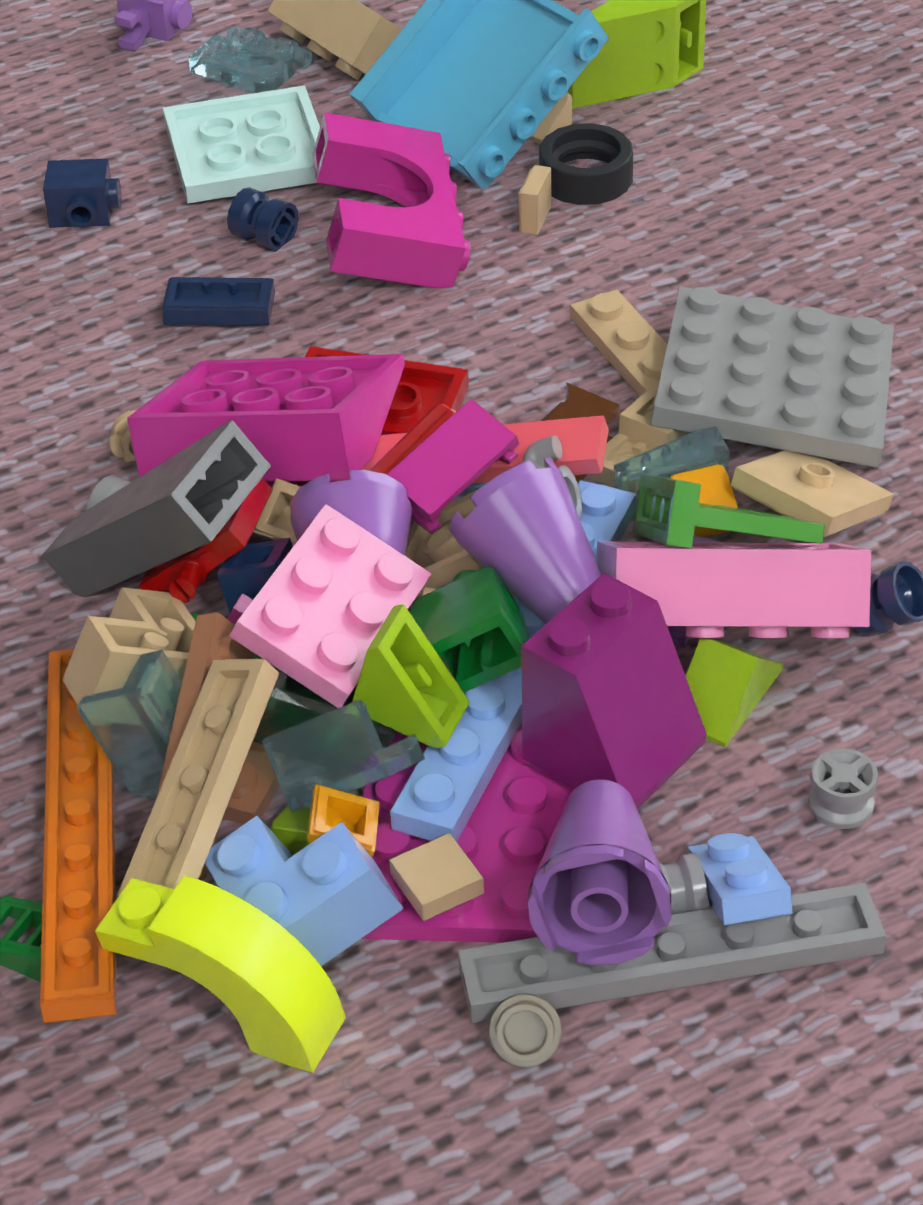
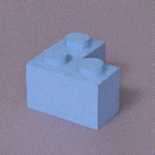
(320, 895)

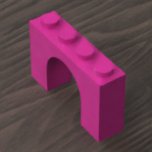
(409, 165)

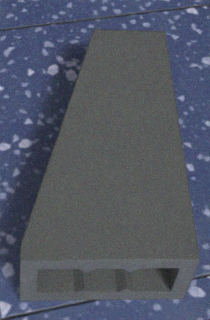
(159, 513)

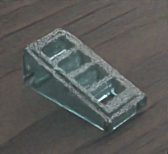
(683, 454)

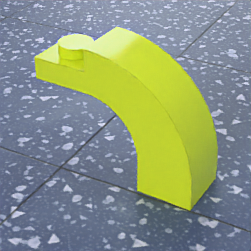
(238, 955)

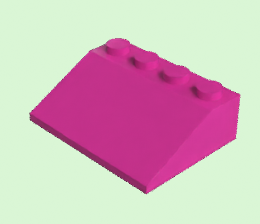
(297, 412)

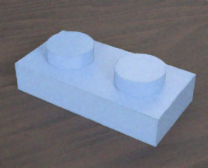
(742, 879)

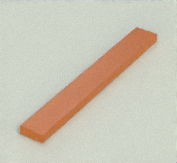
(78, 862)

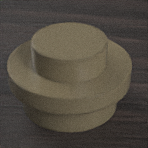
(525, 1030)

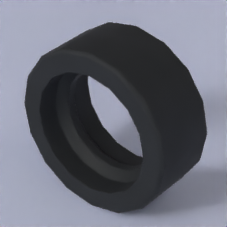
(591, 184)

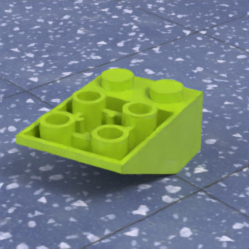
(647, 50)

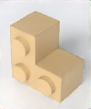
(137, 625)

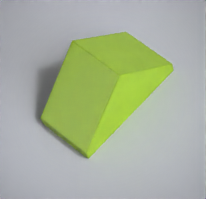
(409, 683)
(727, 685)

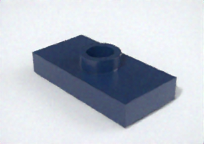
(218, 301)

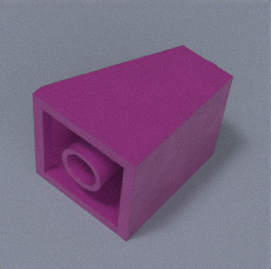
(608, 693)

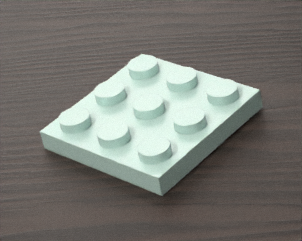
(243, 143)

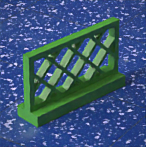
(671, 510)

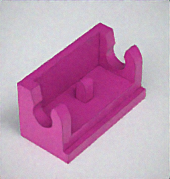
(452, 461)

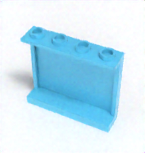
(480, 75)

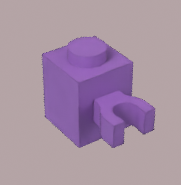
(151, 18)

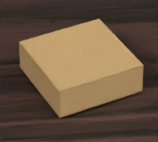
(534, 199)
(436, 876)

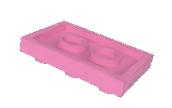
(328, 604)

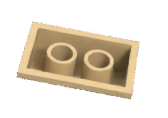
(337, 29)

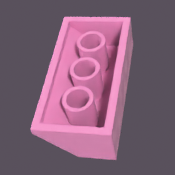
(748, 585)

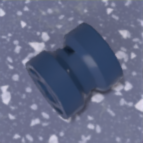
(267, 220)
(894, 598)

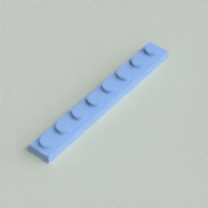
(454, 777)

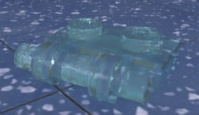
(249, 59)

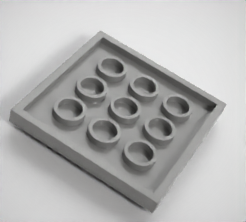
(776, 376)

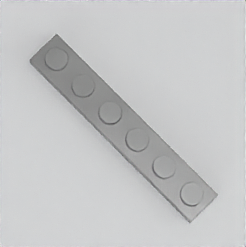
(690, 952)

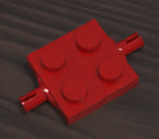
(186, 572)

